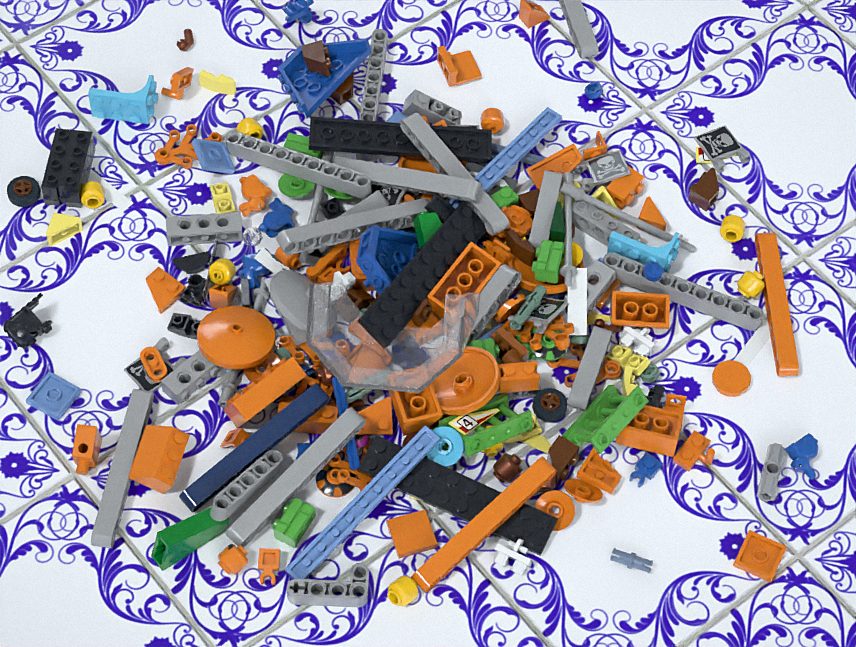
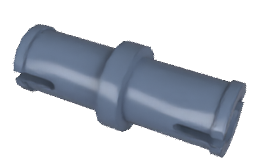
(631, 560)

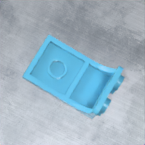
(130, 107)
(643, 253)

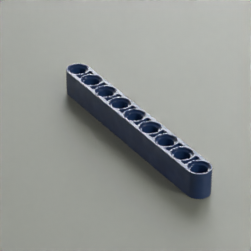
(254, 447)

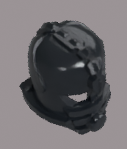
(25, 324)

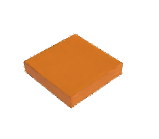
(411, 534)
(759, 556)

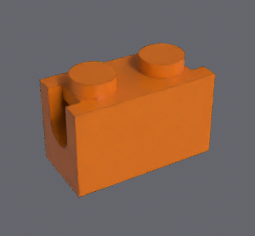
(625, 188)
(519, 377)

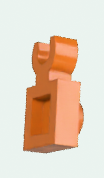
(496, 252)
(328, 274)
(268, 562)

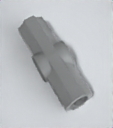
(768, 480)

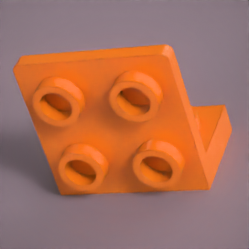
(457, 67)

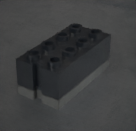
(68, 167)

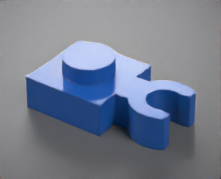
(646, 467)

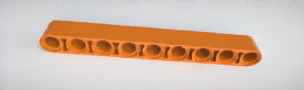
(776, 305)
(484, 524)

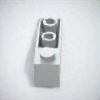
(431, 108)

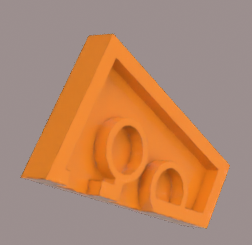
(560, 162)

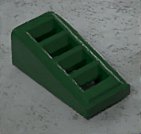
(557, 229)

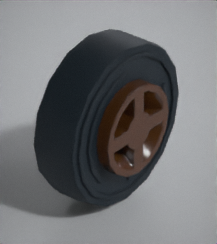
(17, 188)
(546, 398)

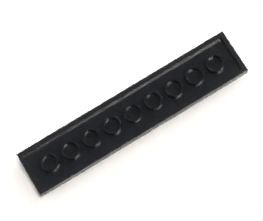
(390, 140)
(421, 274)
(459, 495)

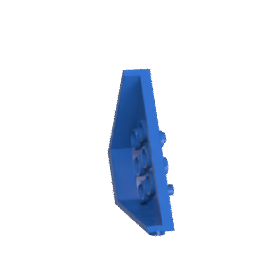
(311, 88)
(384, 254)

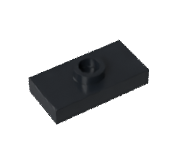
(440, 206)

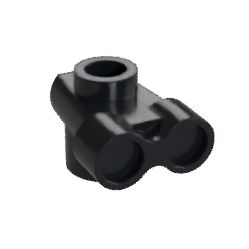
(194, 290)
(655, 395)

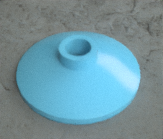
(456, 447)

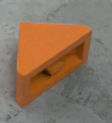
(532, 13)
(651, 215)
(222, 295)

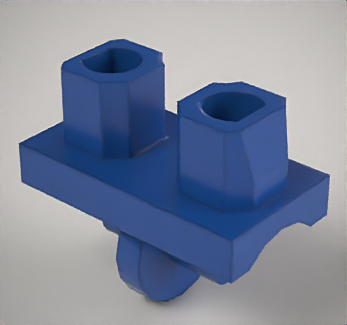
(298, 10)

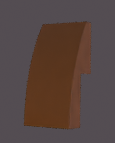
(519, 248)
(422, 313)

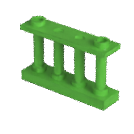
(598, 411)
(499, 431)

